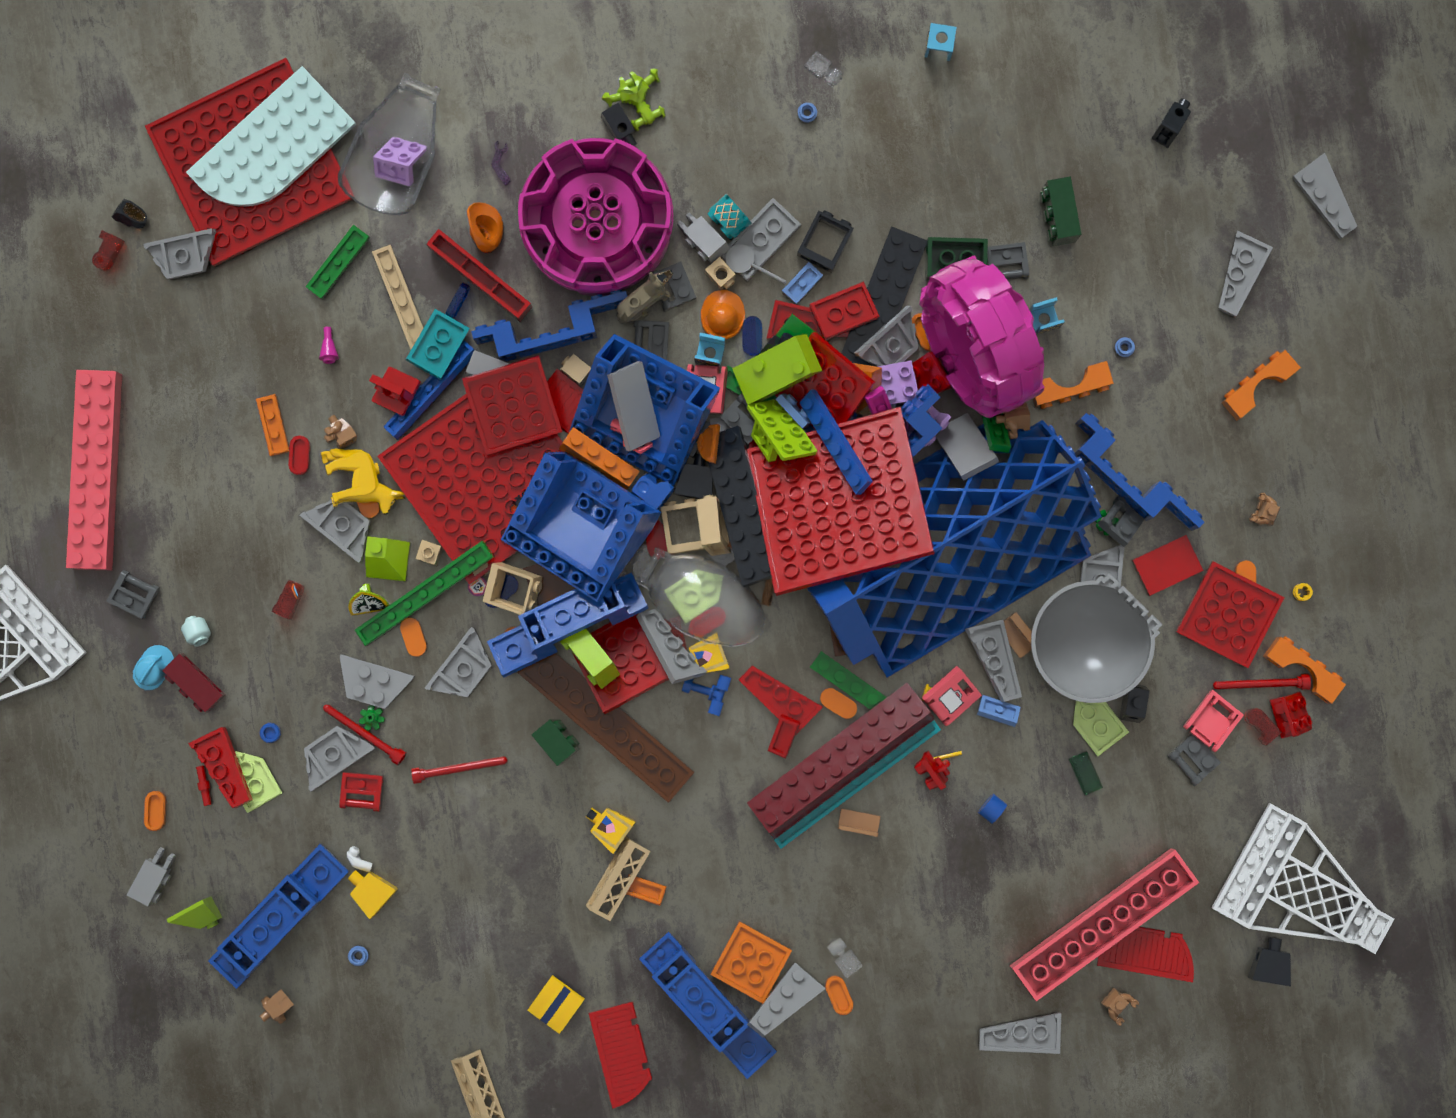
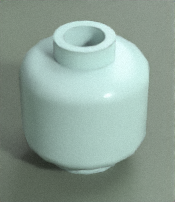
(196, 631)

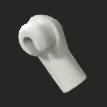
(355, 860)

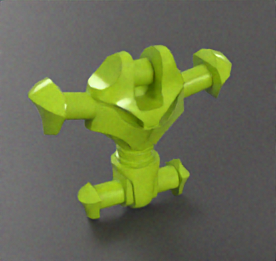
(634, 92)

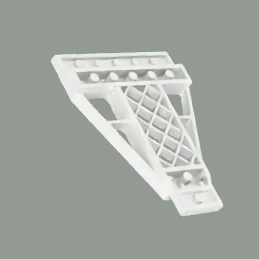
(35, 631)
(1257, 875)

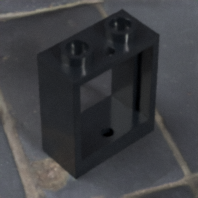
(816, 259)

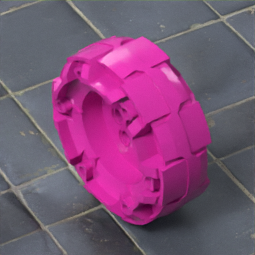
(616, 256)
(982, 336)

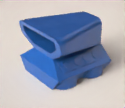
(651, 492)

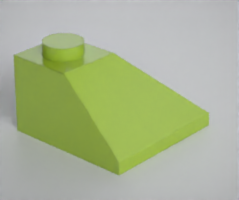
(386, 558)
(198, 915)

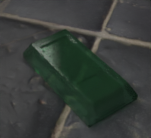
(1085, 773)

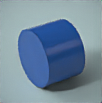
(992, 808)

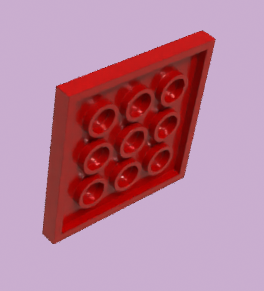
(838, 384)
(512, 405)
(1230, 614)
(634, 659)

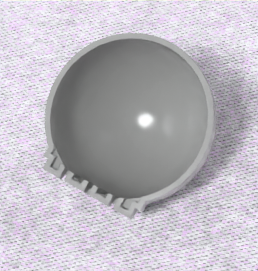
(1093, 640)

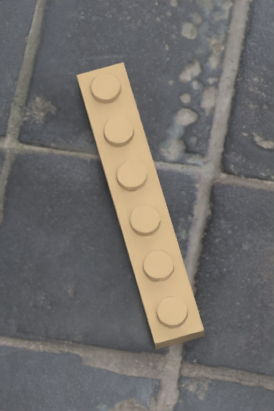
(399, 293)

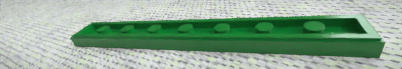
(424, 593)

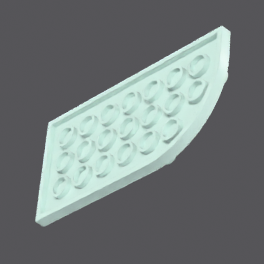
(273, 144)

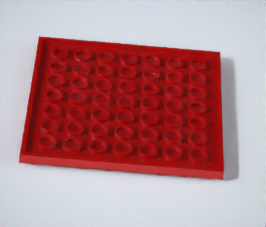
(196, 128)
(458, 486)
(825, 531)

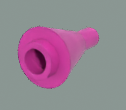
(328, 350)

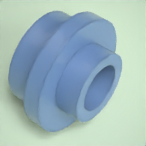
(807, 106)
(1130, 344)
(358, 962)

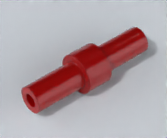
(203, 785)

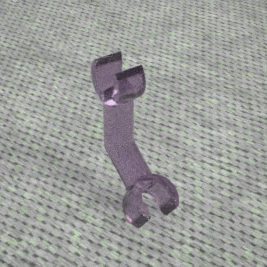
(496, 163)

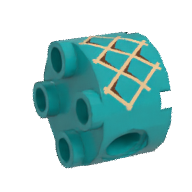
(730, 217)

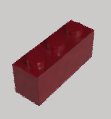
(193, 683)

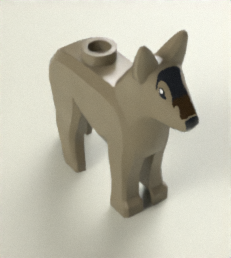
(635, 304)

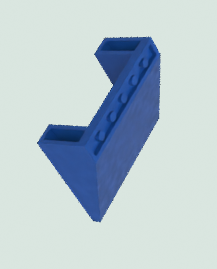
(678, 400)
(579, 524)

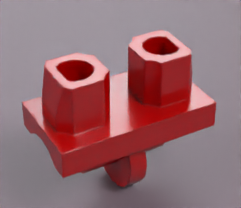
(936, 768)

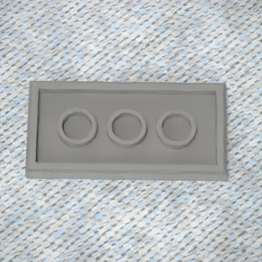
(766, 234)
(633, 405)
(966, 447)

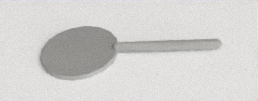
(741, 259)

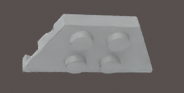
(182, 254)
(892, 342)
(341, 525)
(1102, 564)
(462, 668)
(372, 682)
(333, 754)

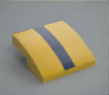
(556, 1004)

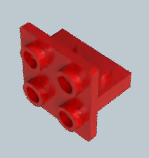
(930, 371)
(394, 390)
(1291, 715)

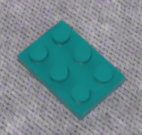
(437, 344)

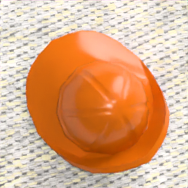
(485, 226)
(722, 314)

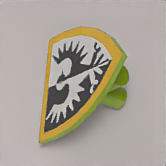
(366, 602)

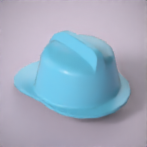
(149, 668)

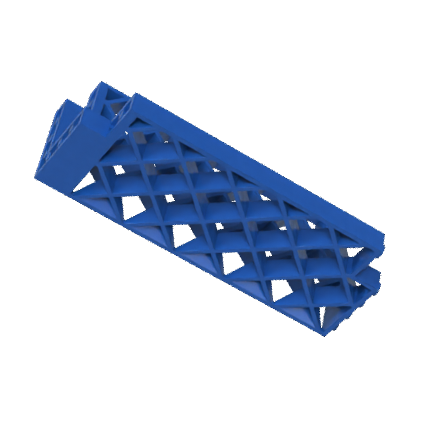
(965, 531)

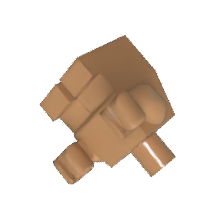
(1015, 419)
(341, 432)
(1266, 512)
(1116, 1003)
(276, 1007)

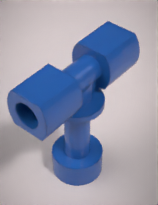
(715, 693)

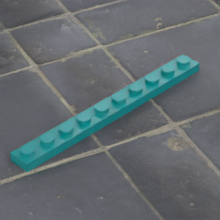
(859, 783)

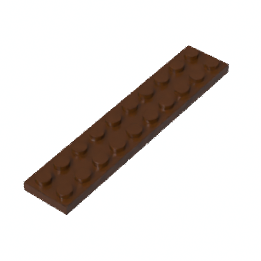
(612, 730)

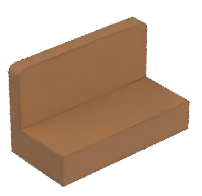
(1018, 634)
(858, 822)

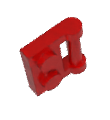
(361, 784)

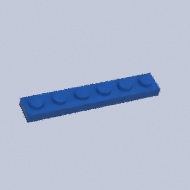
(429, 392)
(836, 442)

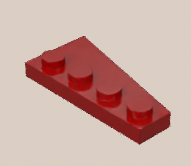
(783, 311)
(779, 697)
(223, 766)

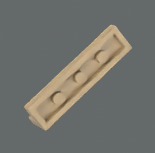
(610, 876)
(470, 1089)

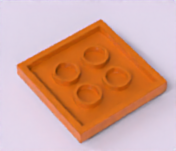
(751, 962)

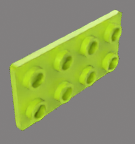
(778, 432)

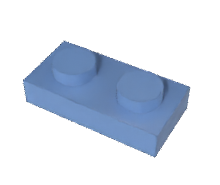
(802, 283)
(788, 402)
(998, 711)

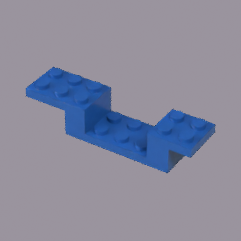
(581, 315)
(920, 419)
(1153, 500)
(561, 619)
(277, 915)
(706, 1005)

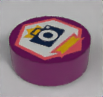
(478, 587)

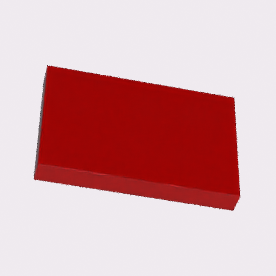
(844, 311)
(1167, 565)

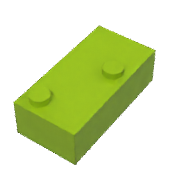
(777, 369)
(592, 657)

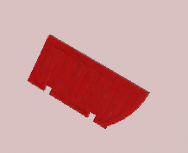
(565, 397)
(1151, 954)
(620, 1052)

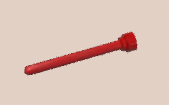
(1302, 682)
(396, 755)
(419, 775)

